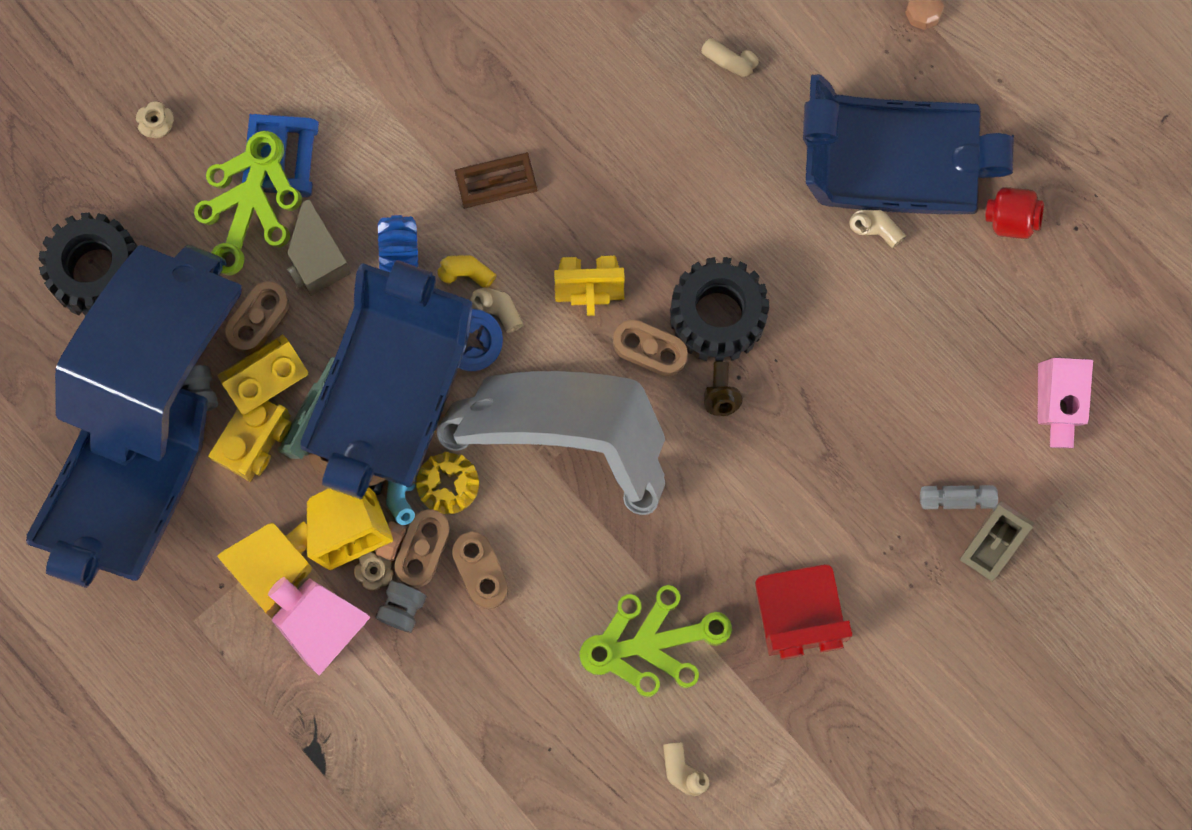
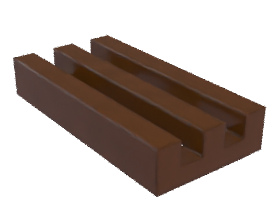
(500, 193)

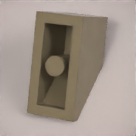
(314, 253)

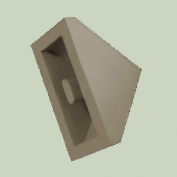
(996, 540)

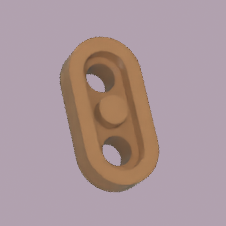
(254, 317)
(651, 345)
(422, 549)
(480, 569)

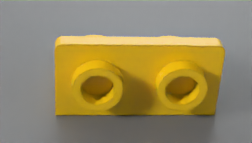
(263, 374)
(249, 439)

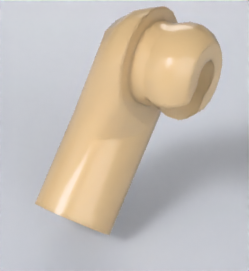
(725, 58)
(876, 223)
(498, 304)
(682, 775)

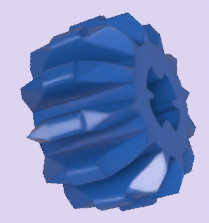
(397, 241)

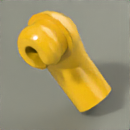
(465, 266)

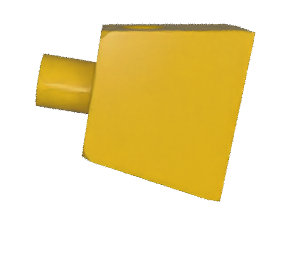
(344, 527)
(265, 559)

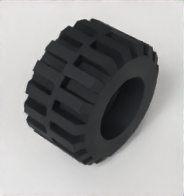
(70, 245)
(727, 280)

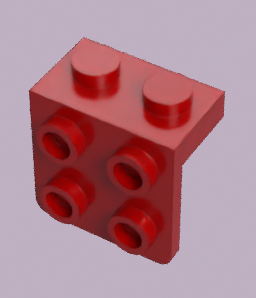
(801, 611)

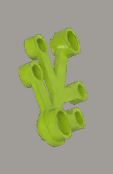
(249, 196)
(649, 643)

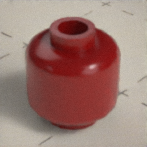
(1015, 213)

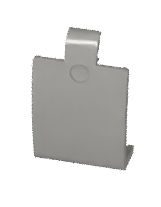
(568, 411)

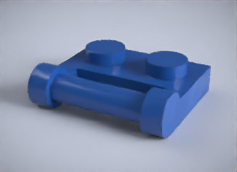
(281, 125)

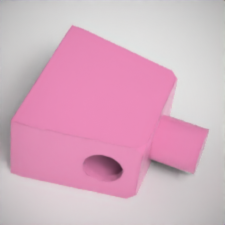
(1071, 383)
(315, 621)

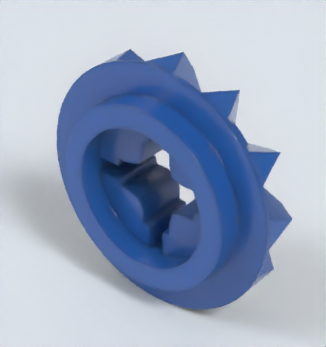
(490, 338)

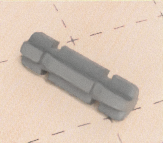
(959, 497)

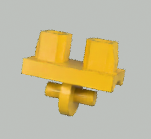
(589, 285)

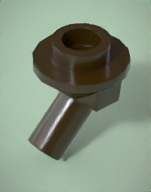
(721, 398)

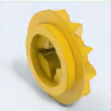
(443, 500)

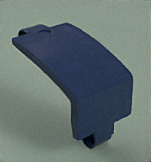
(898, 153)
(140, 349)
(388, 378)
(113, 512)

